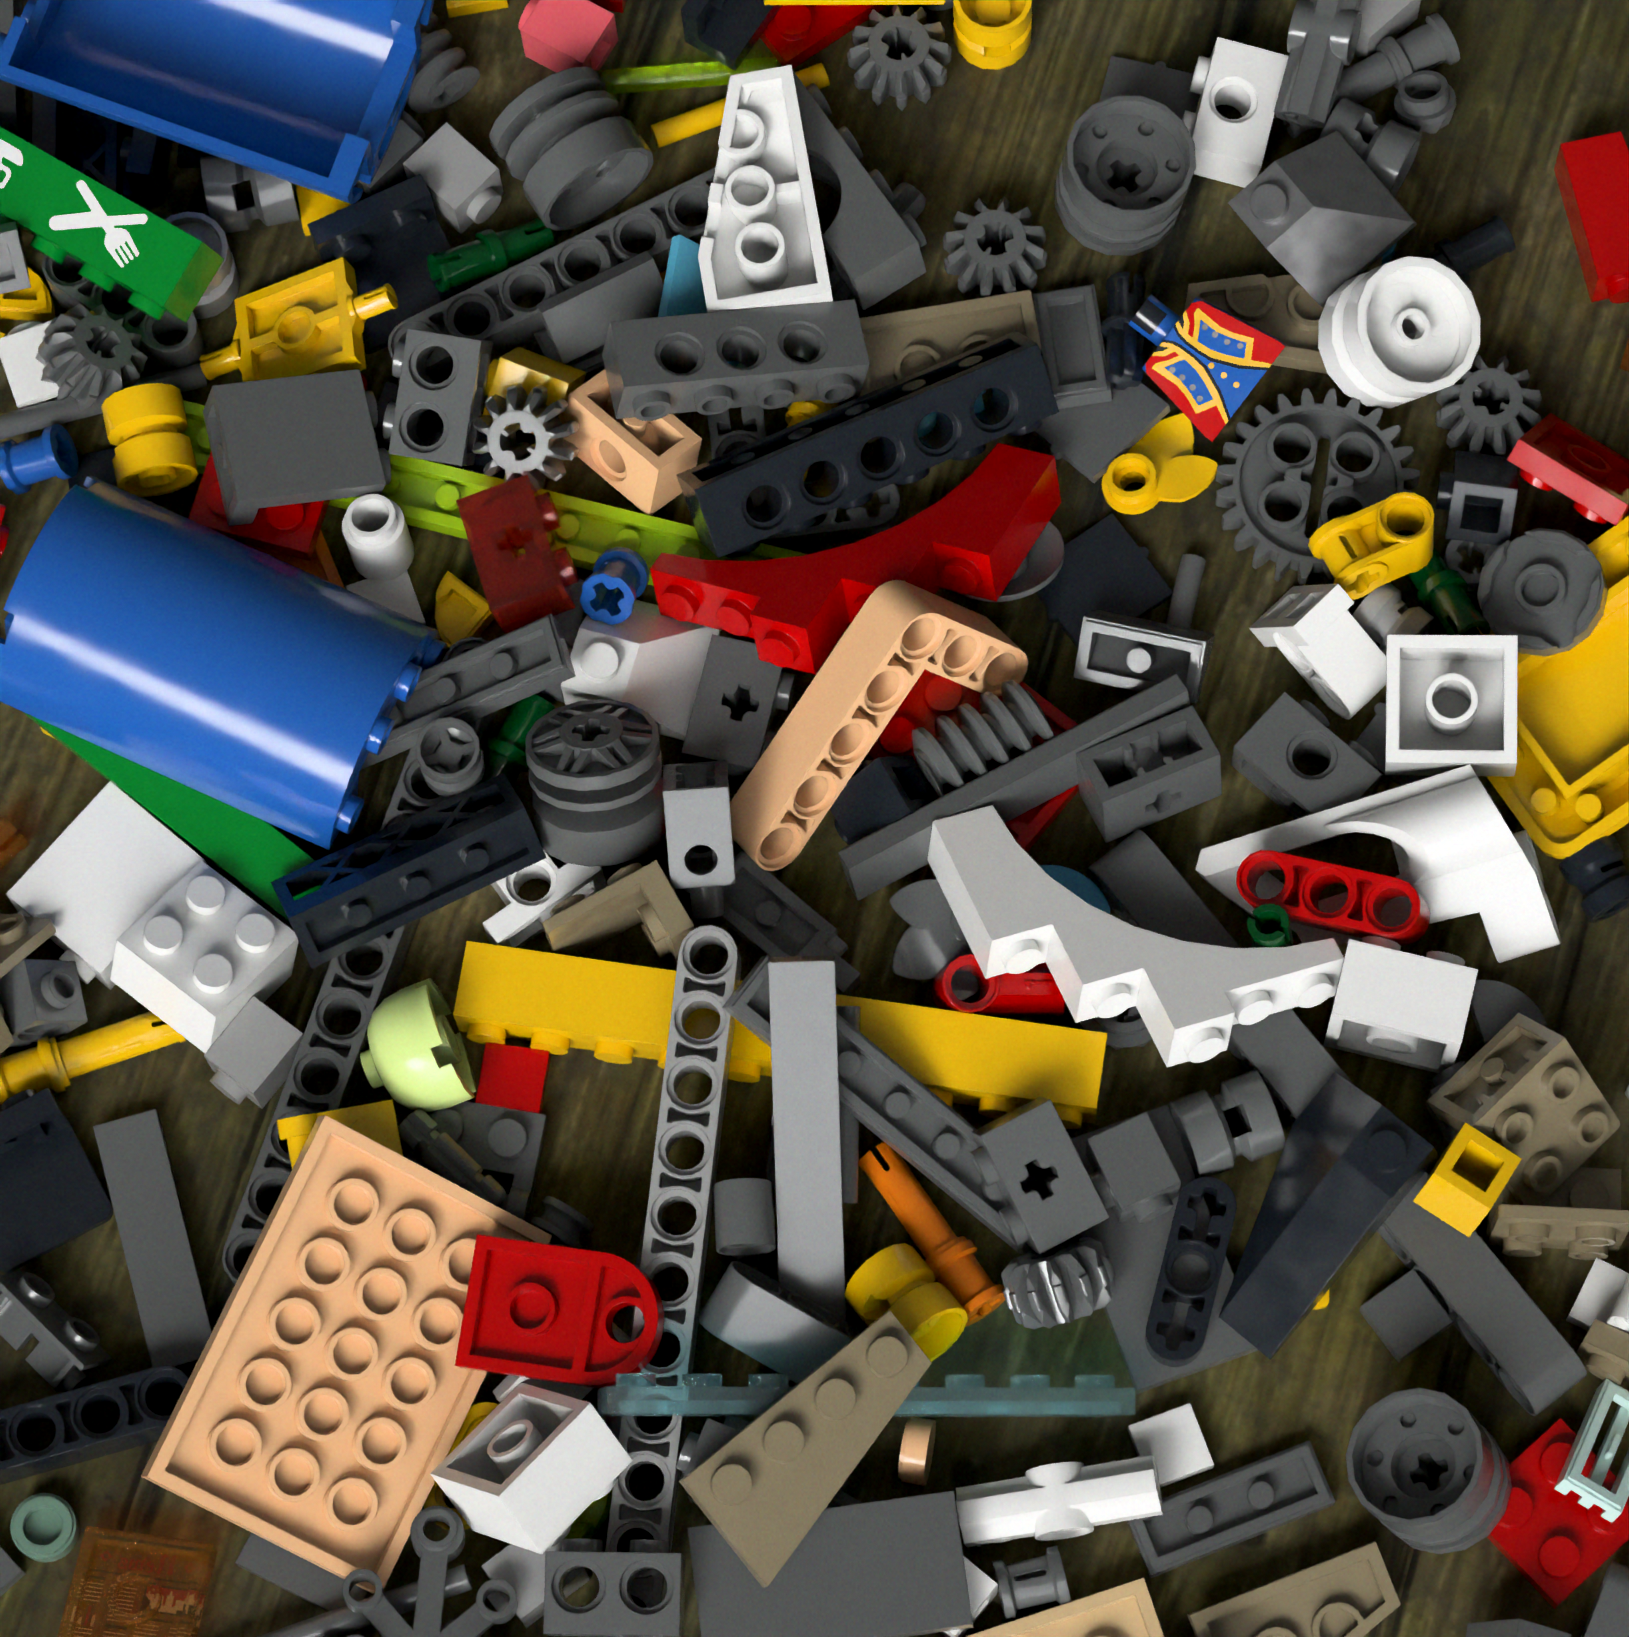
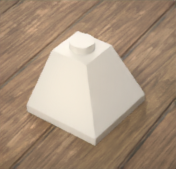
(641, 662)

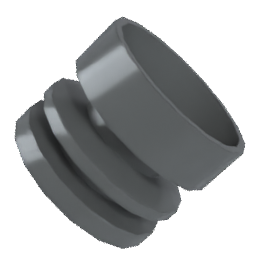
(1124, 145)
(571, 148)
(596, 782)
(1395, 1464)

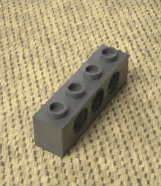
(759, 338)

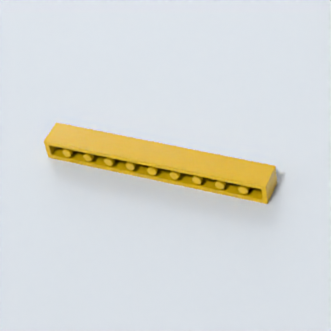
(628, 1008)

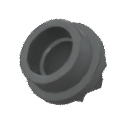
(1425, 101)

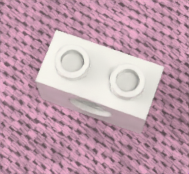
(1249, 82)

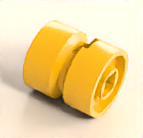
(992, 31)
(149, 438)
(905, 1285)

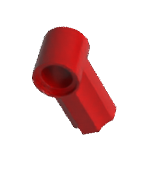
(1004, 994)

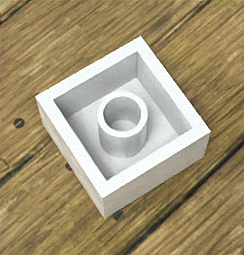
(1451, 704)
(203, 955)
(1401, 1004)
(532, 1468)

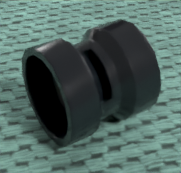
(1599, 878)

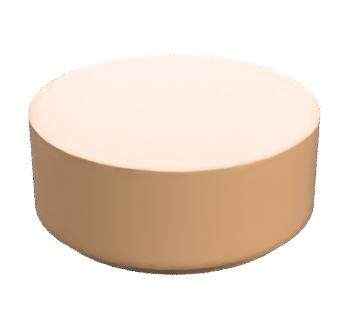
(917, 1450)

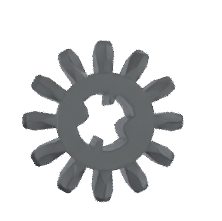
(904, 76)
(994, 228)
(90, 356)
(1504, 395)
(530, 415)
(1059, 1283)

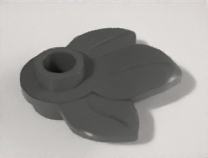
(931, 938)

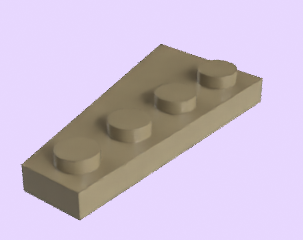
(796, 1455)

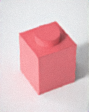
(567, 33)

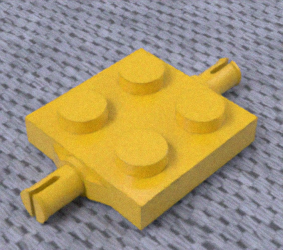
(301, 326)

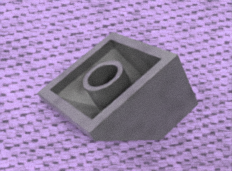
(1322, 214)

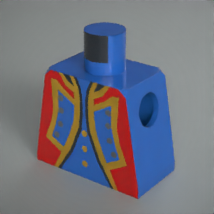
(1204, 359)

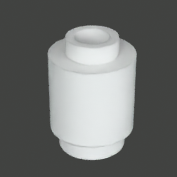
(377, 537)

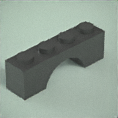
(868, 239)

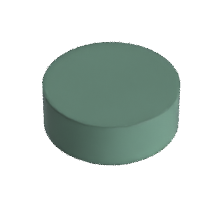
(45, 1527)

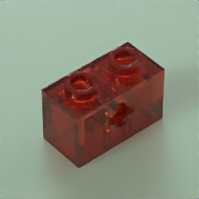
(515, 585)

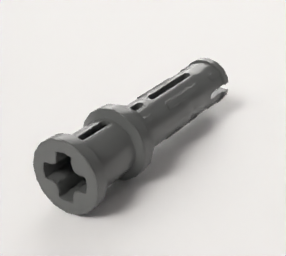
(1394, 61)

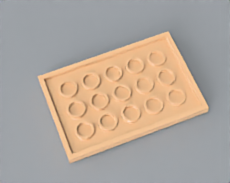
(337, 1358)

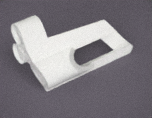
(1445, 845)

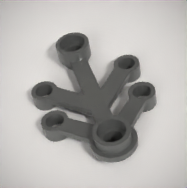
(431, 1588)

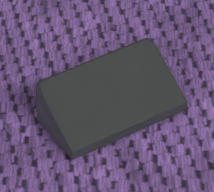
(1141, 652)

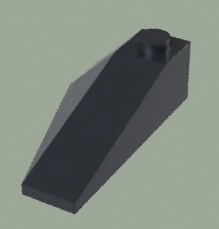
(1328, 1197)

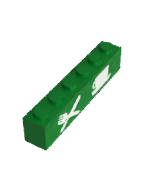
(103, 232)

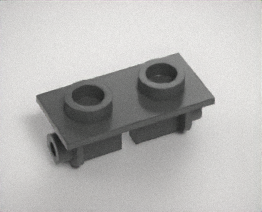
(65, 1342)

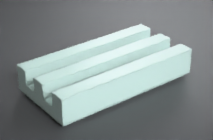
(1591, 1488)

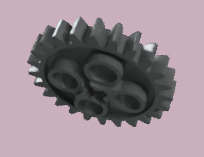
(1261, 479)

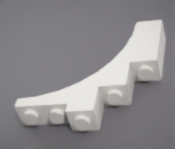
(1105, 965)

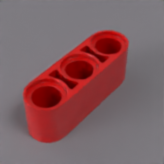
(1309, 877)

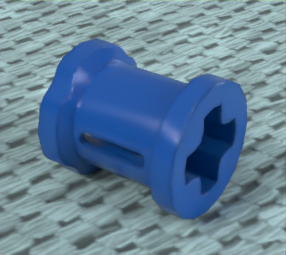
(38, 459)
(614, 585)

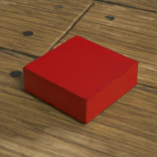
(513, 1077)

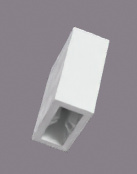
(102, 879)

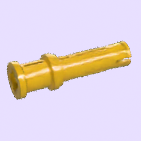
(55, 1063)

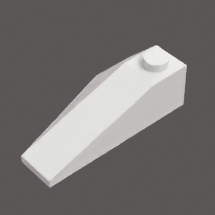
(762, 214)

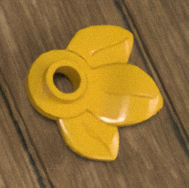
(1163, 464)

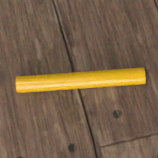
(711, 115)

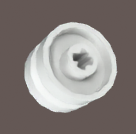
(1399, 332)

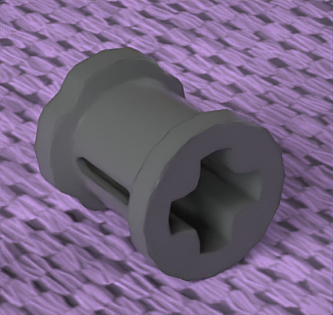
(1031, 1582)

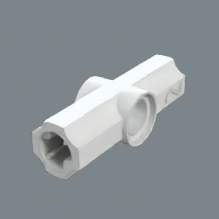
(1059, 1501)

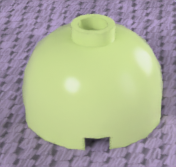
(417, 1051)

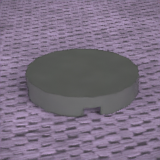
(1543, 591)

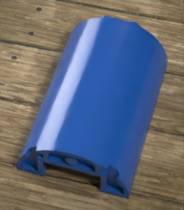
(258, 82)
(207, 659)

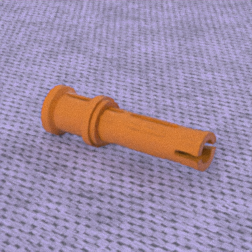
(945, 1253)

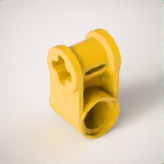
(1370, 549)

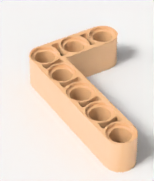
(851, 703)

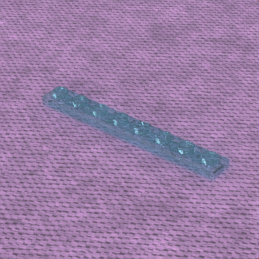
(961, 1397)

